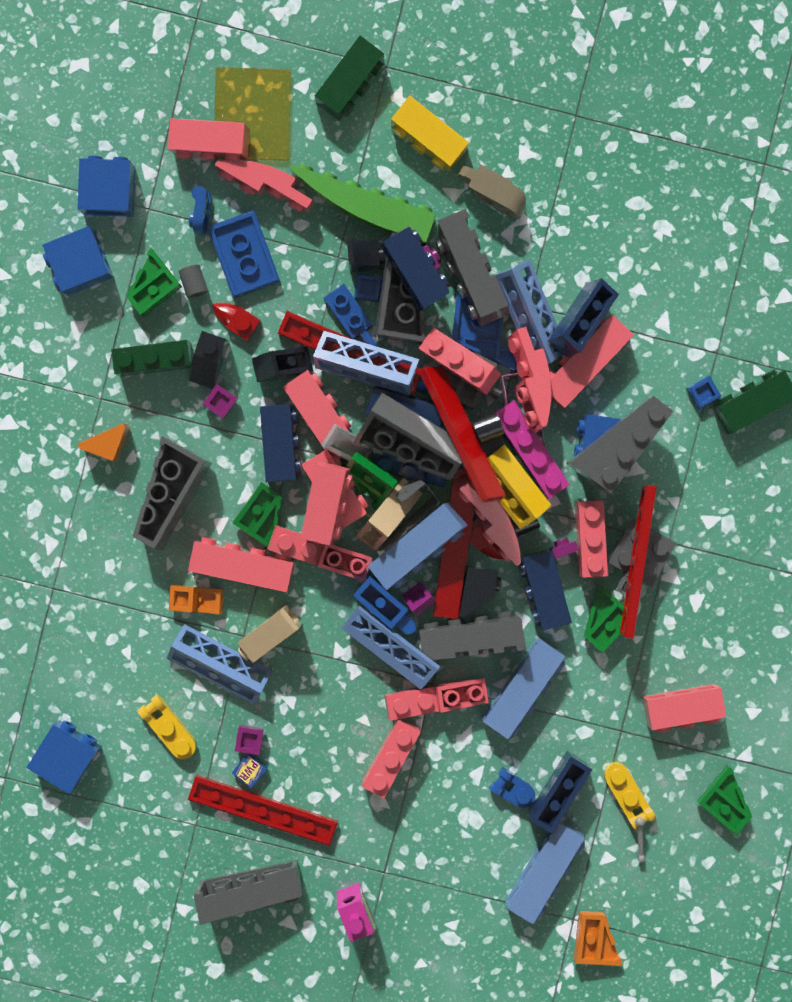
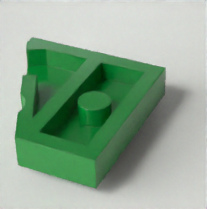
(152, 285)
(260, 514)
(604, 619)

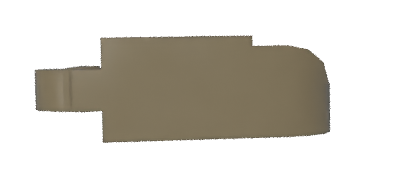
(494, 190)

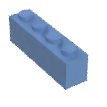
(417, 546)
(523, 688)
(544, 871)

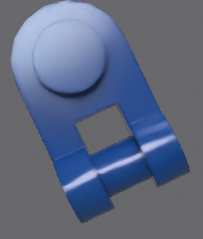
(200, 218)
(521, 792)

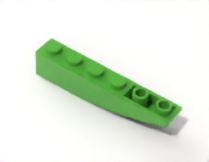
(367, 206)

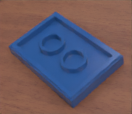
(243, 254)

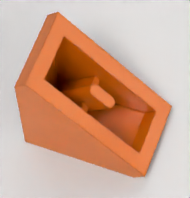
(107, 444)

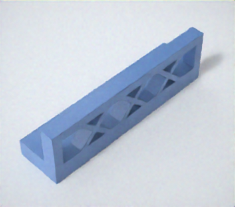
(524, 311)
(365, 372)
(387, 649)
(216, 669)

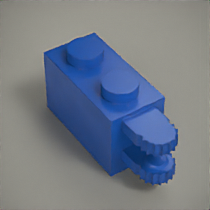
(385, 605)

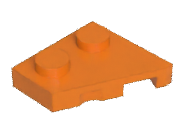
(594, 941)

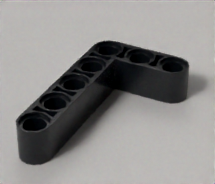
(489, 435)

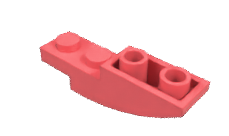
(257, 177)
(535, 389)
(495, 522)
(325, 556)
(436, 698)

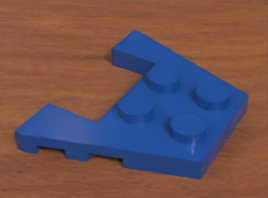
(483, 339)

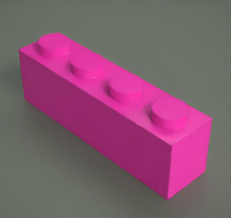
(531, 451)

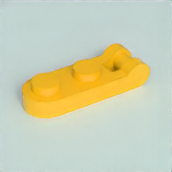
(169, 728)
(627, 793)

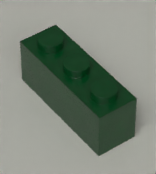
(350, 78)
(152, 358)
(754, 401)

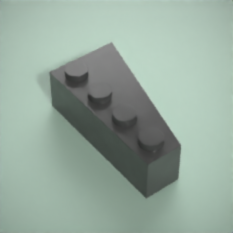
(470, 268)
(397, 312)
(409, 437)
(619, 447)
(169, 492)
(472, 636)
(247, 891)

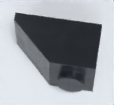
(364, 255)
(208, 359)
(281, 364)
(477, 588)

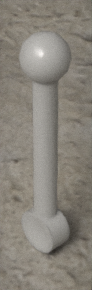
(640, 823)

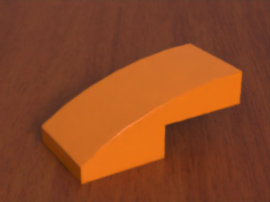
(196, 599)

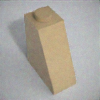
(387, 517)
(269, 634)

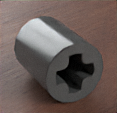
(193, 281)

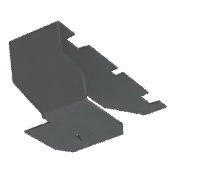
(404, 494)

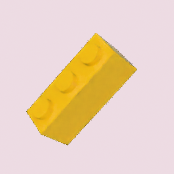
(428, 134)
(523, 498)

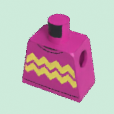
(356, 914)

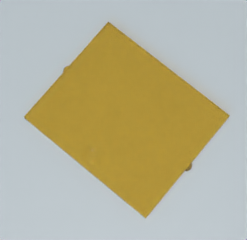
(262, 103)

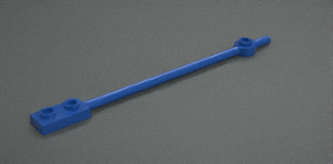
(352, 317)

